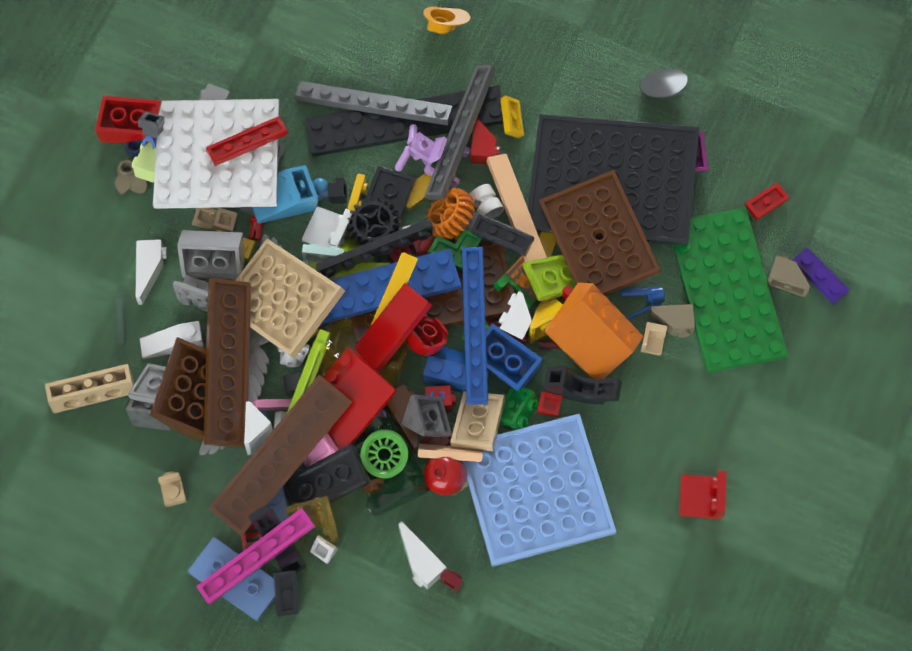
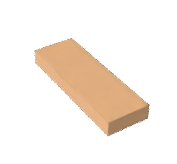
(438, 451)

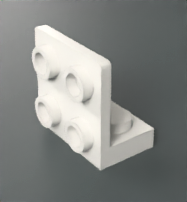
(327, 228)

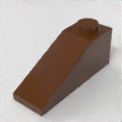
(396, 408)

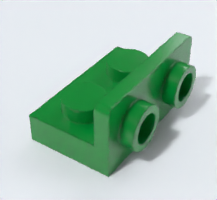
(519, 408)

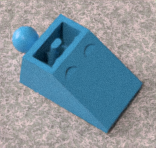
(289, 198)

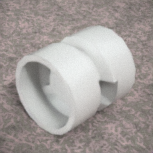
(486, 202)

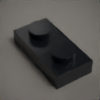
(286, 592)

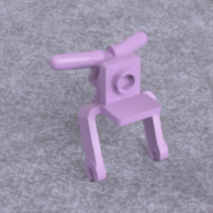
(424, 148)

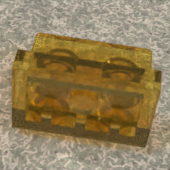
(320, 514)

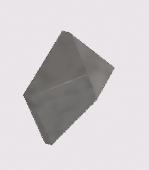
(427, 416)

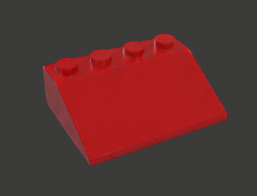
(365, 389)

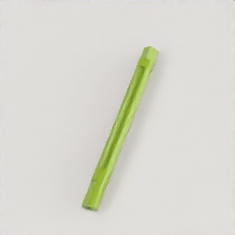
(312, 365)

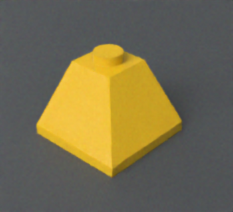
(542, 318)

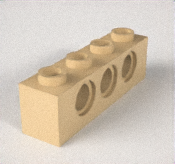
(89, 388)

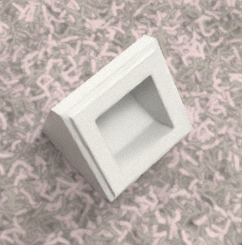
(323, 549)

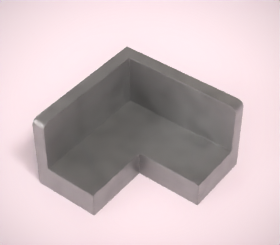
(140, 415)

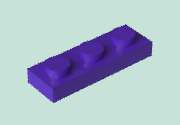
(821, 276)

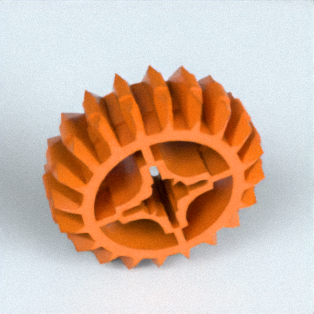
(452, 214)

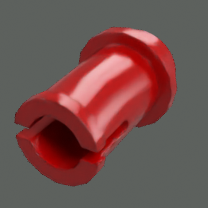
(255, 229)

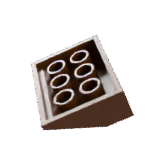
(182, 391)

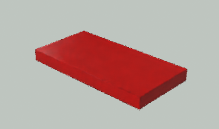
(392, 327)

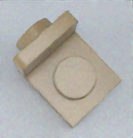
(172, 489)

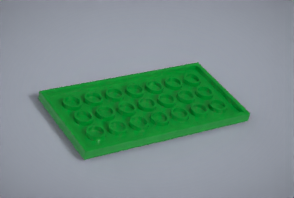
(729, 292)

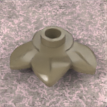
(128, 180)

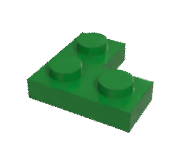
(465, 240)

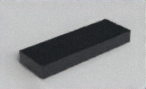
(502, 235)

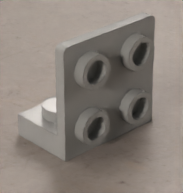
(192, 292)

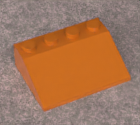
(593, 331)

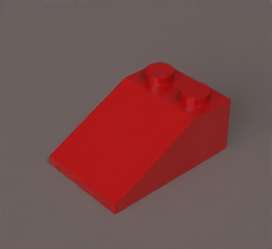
(120, 118)

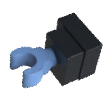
(336, 192)

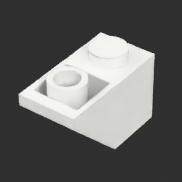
(518, 317)

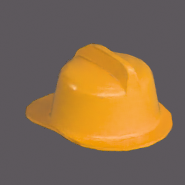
(445, 19)

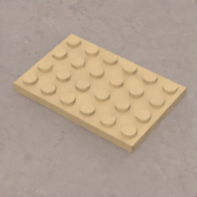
(287, 297)

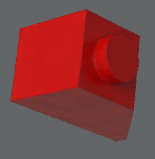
(482, 144)

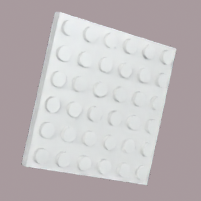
(185, 171)

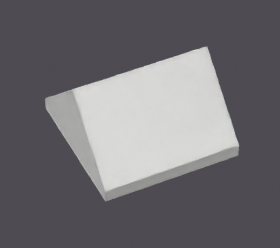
(256, 428)

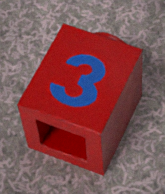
(445, 393)

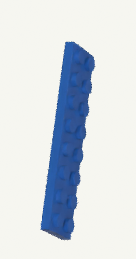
(365, 289)

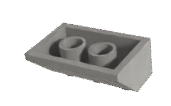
(211, 254)

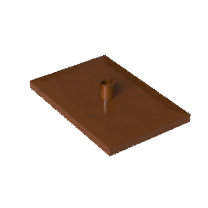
(600, 234)

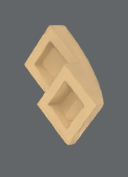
(214, 219)

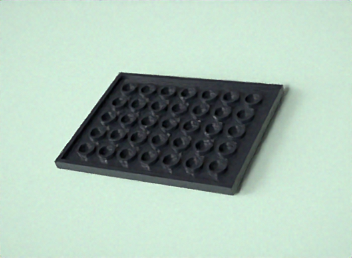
(649, 159)

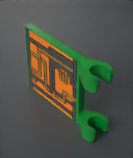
(518, 279)

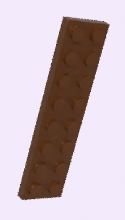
(227, 362)
(280, 454)

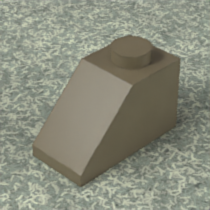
(788, 277)
(677, 318)

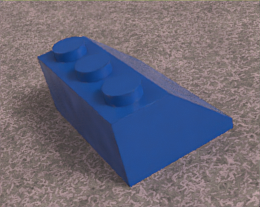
(510, 358)
(446, 369)

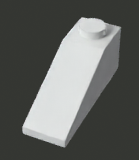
(149, 263)
(163, 341)
(423, 562)

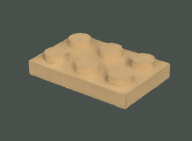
(478, 424)

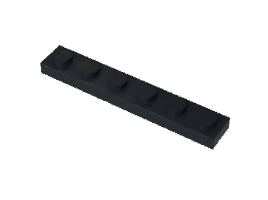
(381, 246)

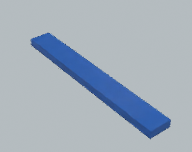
(474, 326)

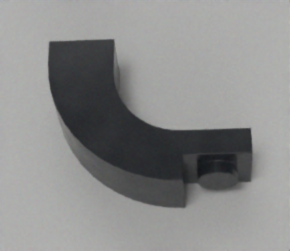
(582, 389)
(266, 520)

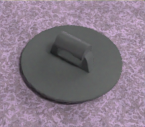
(664, 83)

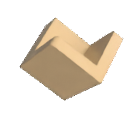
(653, 338)

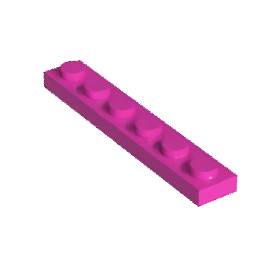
(255, 556)

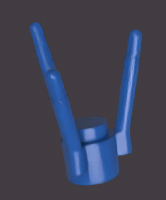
(652, 295)

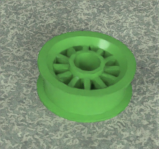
(402, 447)

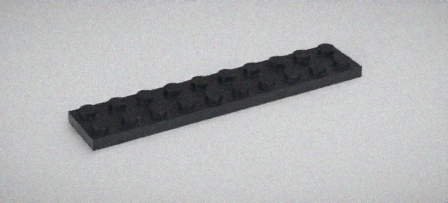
(362, 129)

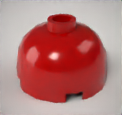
(427, 337)
(445, 475)

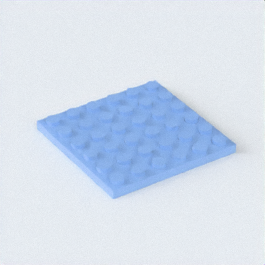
(538, 491)

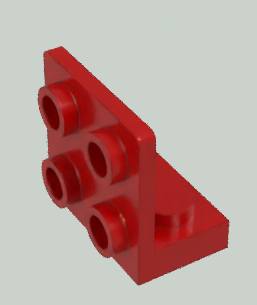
(703, 496)

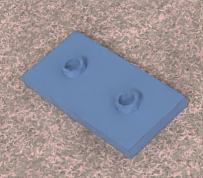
(250, 595)

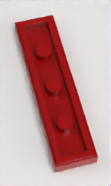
(246, 141)

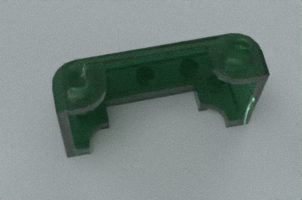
(397, 489)

